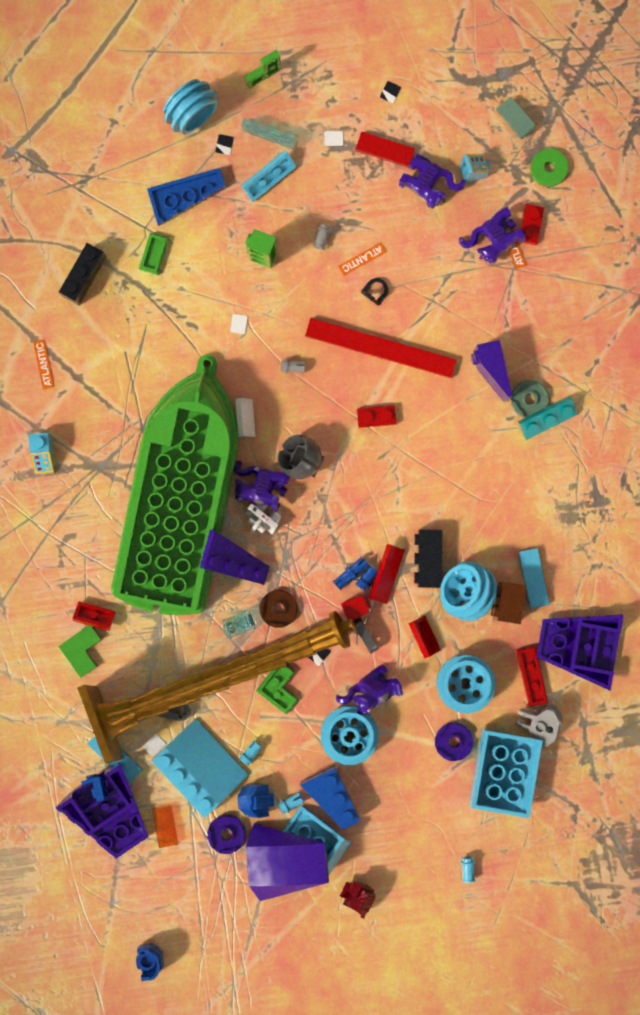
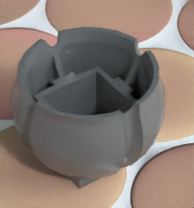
(300, 457)

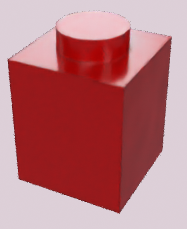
(356, 607)

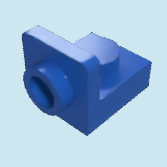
(99, 787)

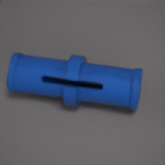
(350, 573)

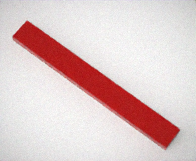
(380, 348)

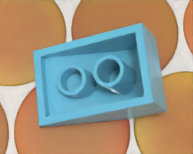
(308, 825)

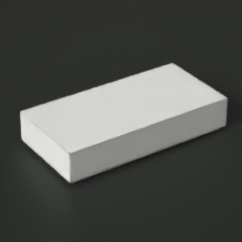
(245, 417)

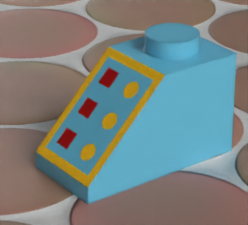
(474, 167)
(42, 453)

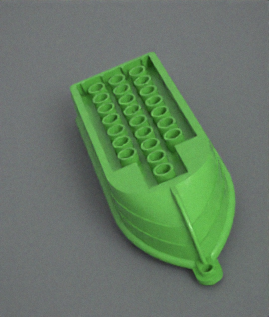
(178, 496)

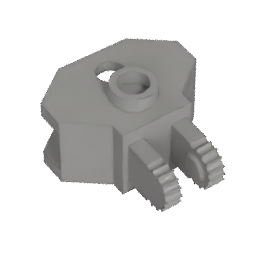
(544, 723)

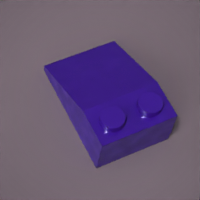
(491, 365)

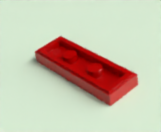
(385, 149)
(387, 574)
(531, 676)

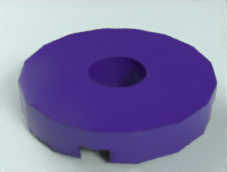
(442, 738)
(222, 845)

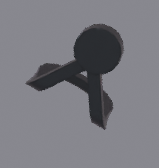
(369, 296)

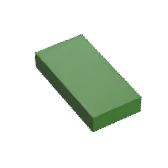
(153, 254)

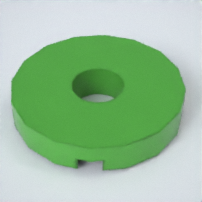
(552, 157)

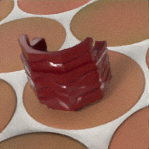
(358, 897)

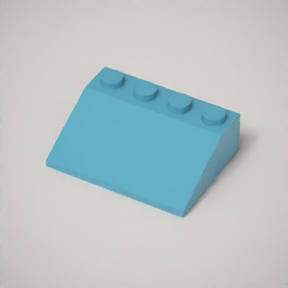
(200, 768)
(505, 773)

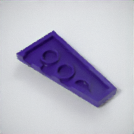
(230, 559)

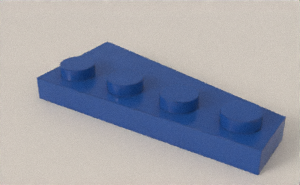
(180, 195)

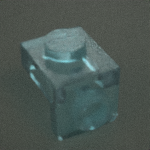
(238, 624)

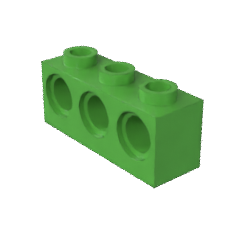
(261, 248)

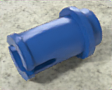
(365, 580)

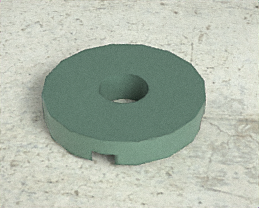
(518, 398)

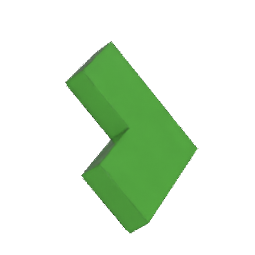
(269, 65)
(76, 647)
(273, 689)

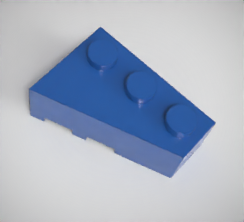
(332, 796)

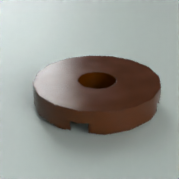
(278, 620)

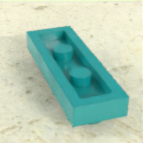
(547, 418)

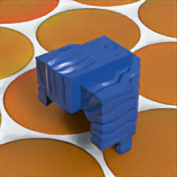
(255, 800)
(149, 960)

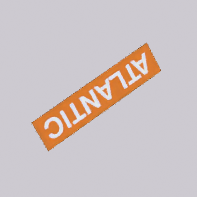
(516, 253)
(362, 259)
(43, 364)

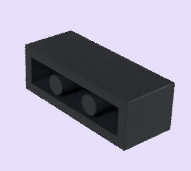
(82, 274)
(428, 559)

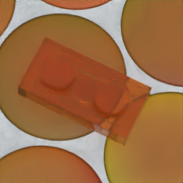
(165, 826)

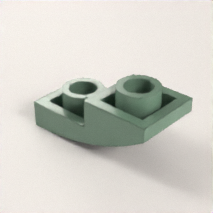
(516, 118)

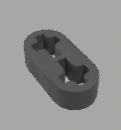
(365, 636)
(175, 715)

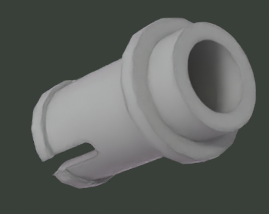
(322, 236)
(292, 366)

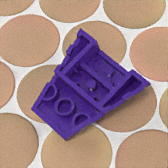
(582, 646)
(112, 823)
(284, 862)

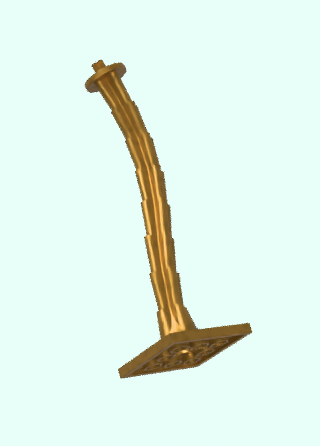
(119, 716)

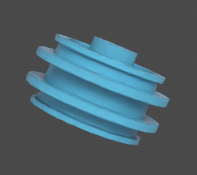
(190, 106)
(460, 587)
(471, 703)
(333, 748)

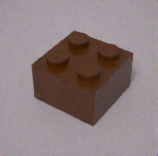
(509, 602)

